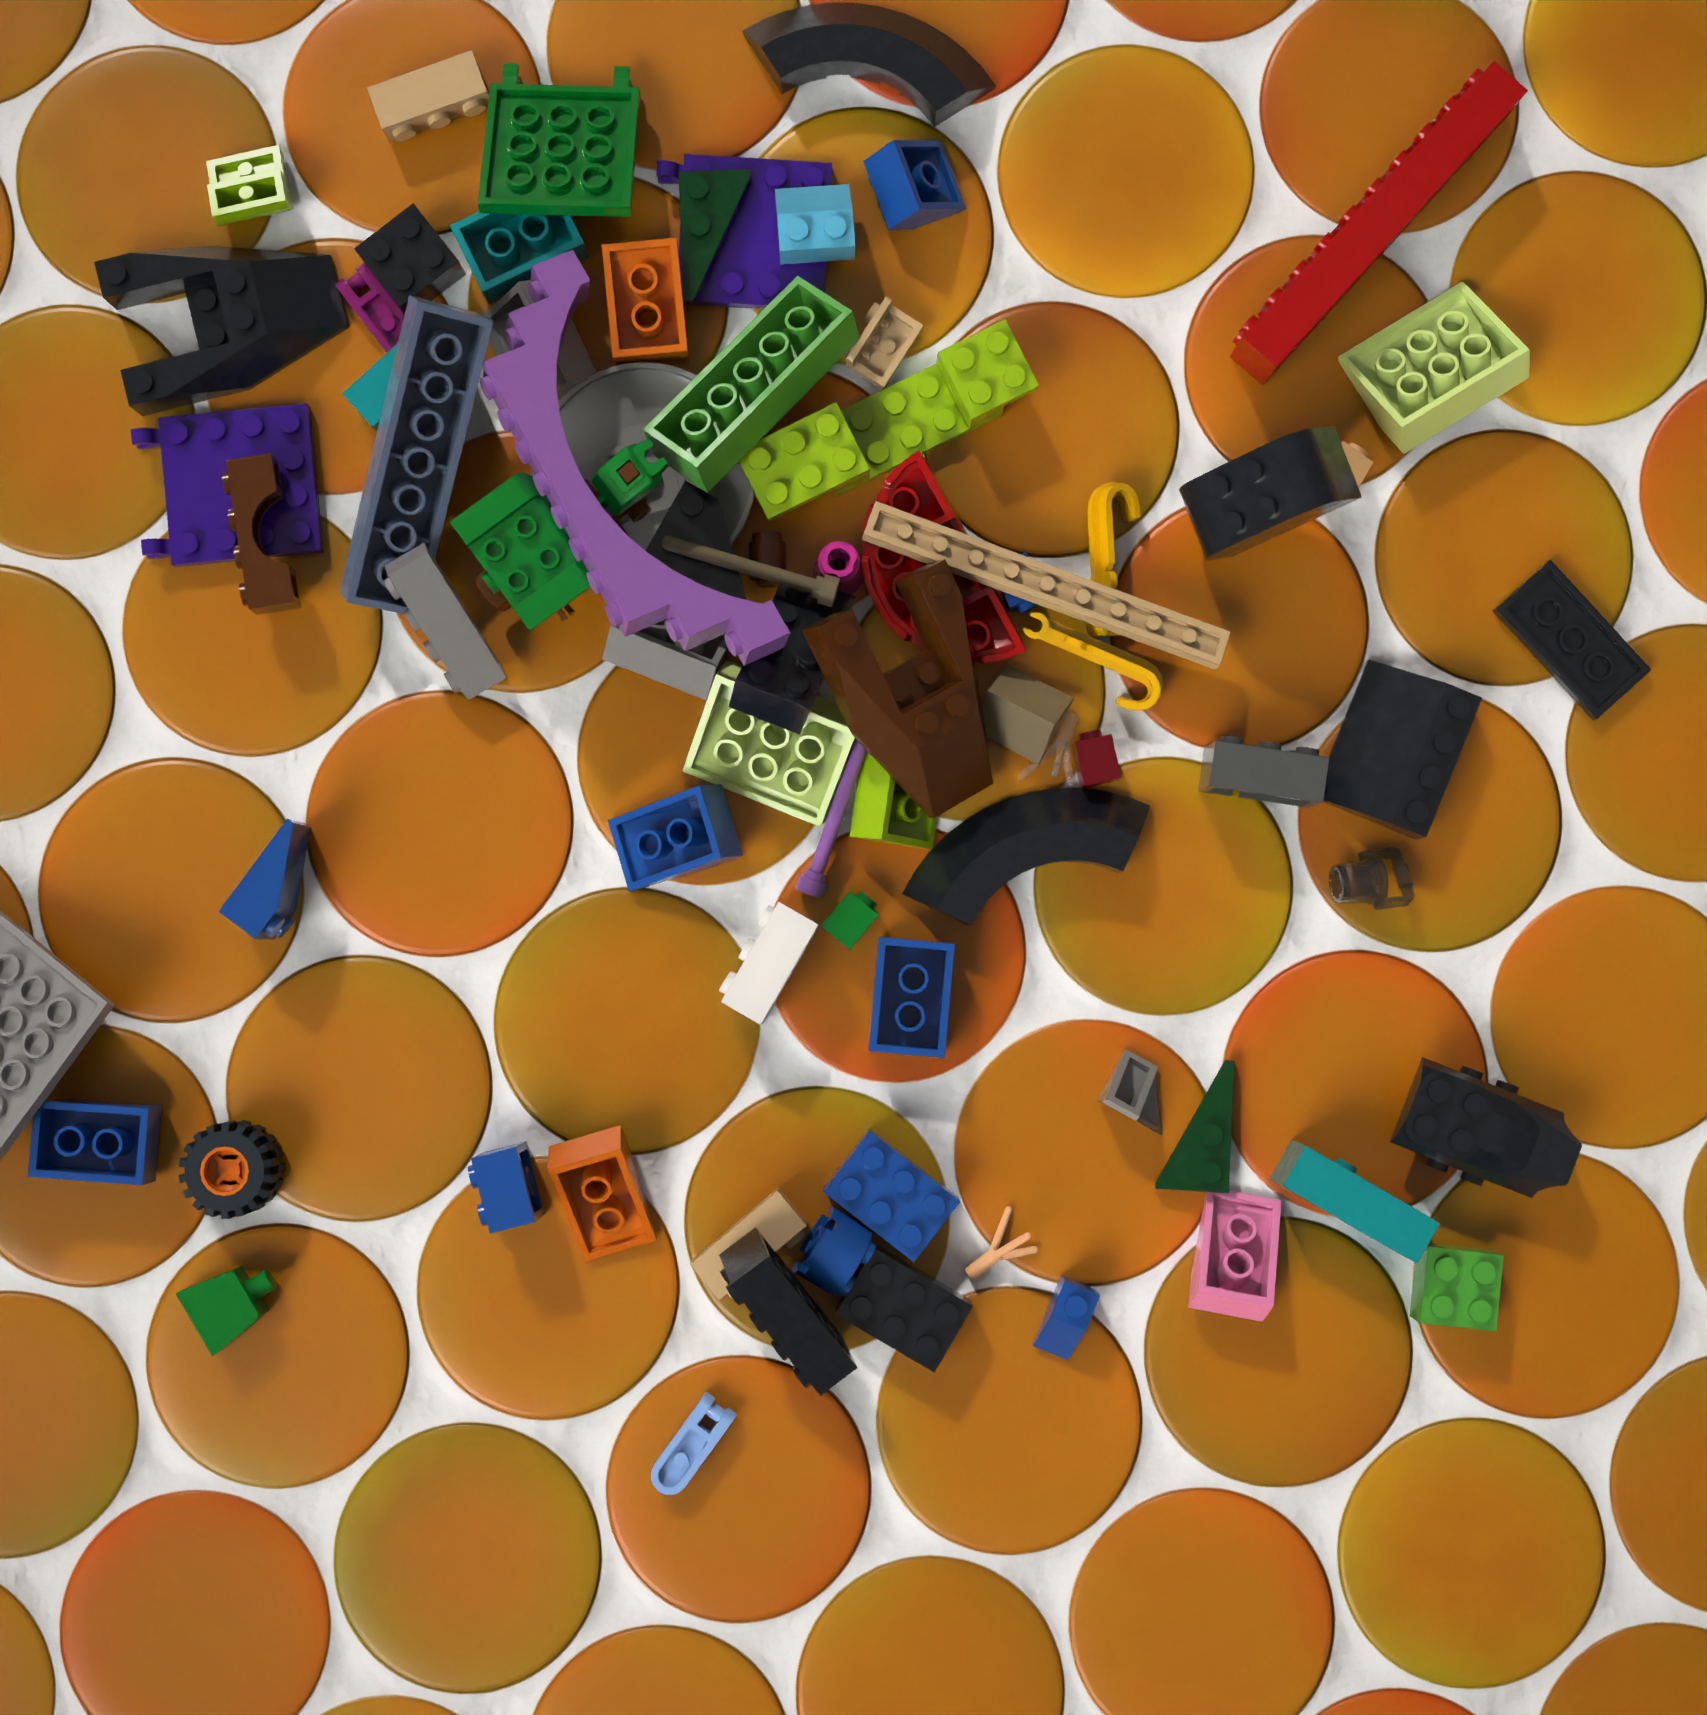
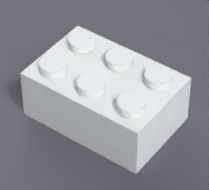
(768, 962)

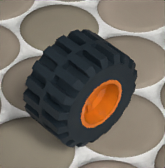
(232, 1169)

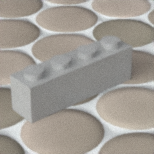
(444, 621)

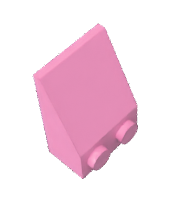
(1236, 1255)

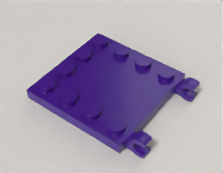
(748, 261)
(196, 501)

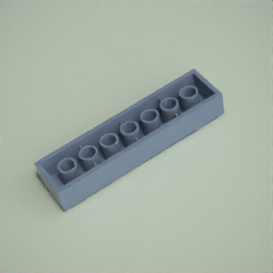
(415, 445)

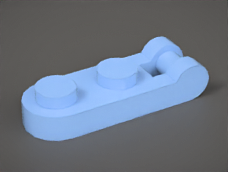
(690, 1446)

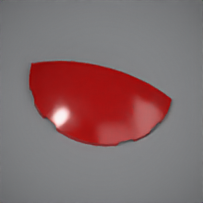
(916, 491)

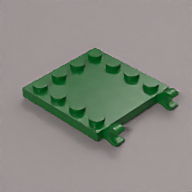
(559, 147)

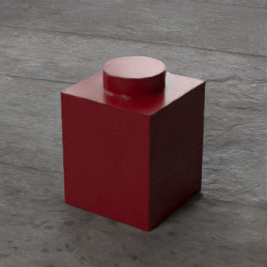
(1095, 759)

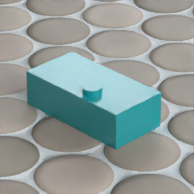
(1354, 1200)

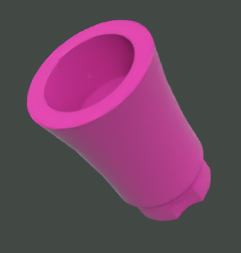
(851, 576)

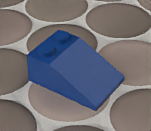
(675, 836)
(271, 887)

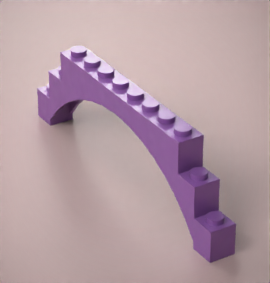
(631, 581)

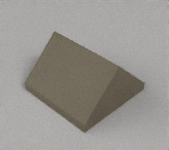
(1023, 713)

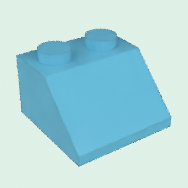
(815, 224)

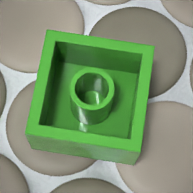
(1457, 1287)

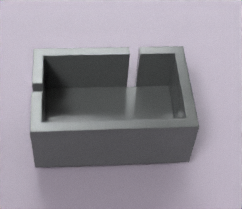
(1264, 772)

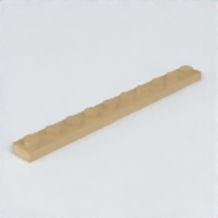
(1047, 585)

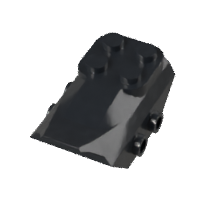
(1485, 1131)

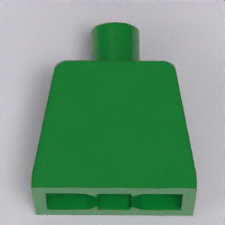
(226, 1305)

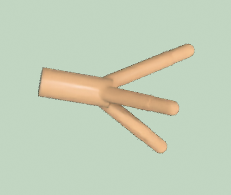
(995, 1255)

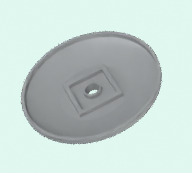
(611, 414)

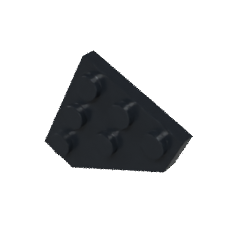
(697, 519)

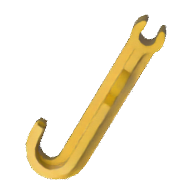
(1102, 535)
(1104, 655)

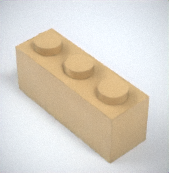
(429, 97)
(776, 1221)

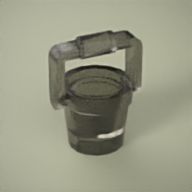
(1367, 879)

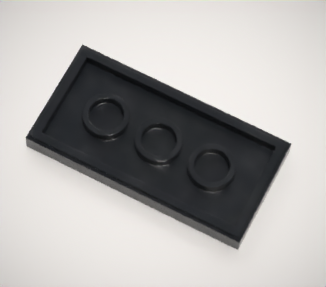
(1572, 640)

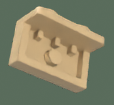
(883, 343)

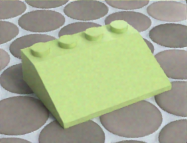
(1436, 366)
(768, 761)

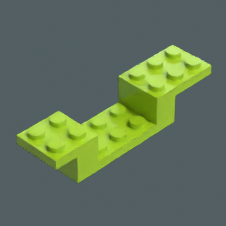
(874, 436)

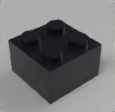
(410, 258)

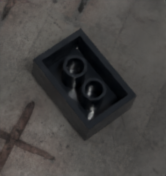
(904, 1308)

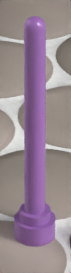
(813, 879)

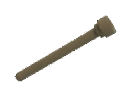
(821, 588)

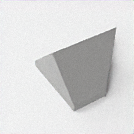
(1134, 1090)

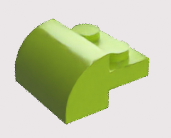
(248, 186)

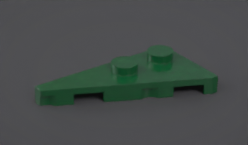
(706, 209)
(1204, 1150)

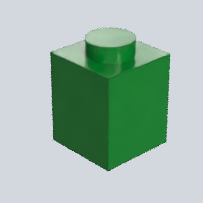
(851, 918)

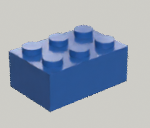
(911, 997)
(95, 1141)
(891, 1195)

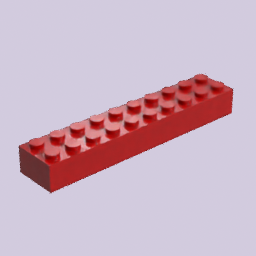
(1376, 221)

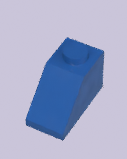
(1066, 1317)

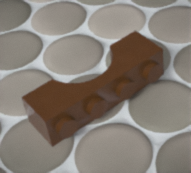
(254, 489)

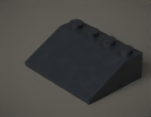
(1398, 748)

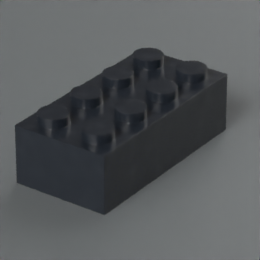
(787, 681)
(786, 1312)

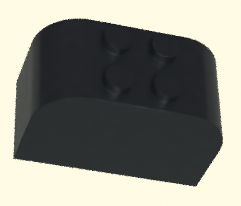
(1269, 491)

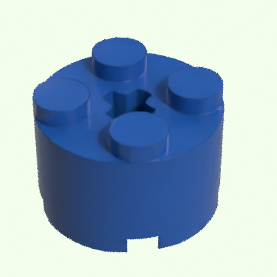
(834, 1252)

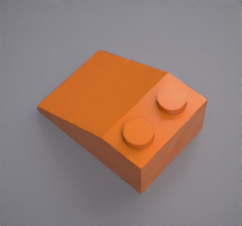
(645, 301)
(601, 1193)

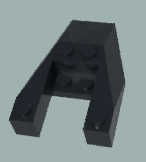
(247, 310)

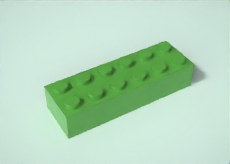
(752, 383)

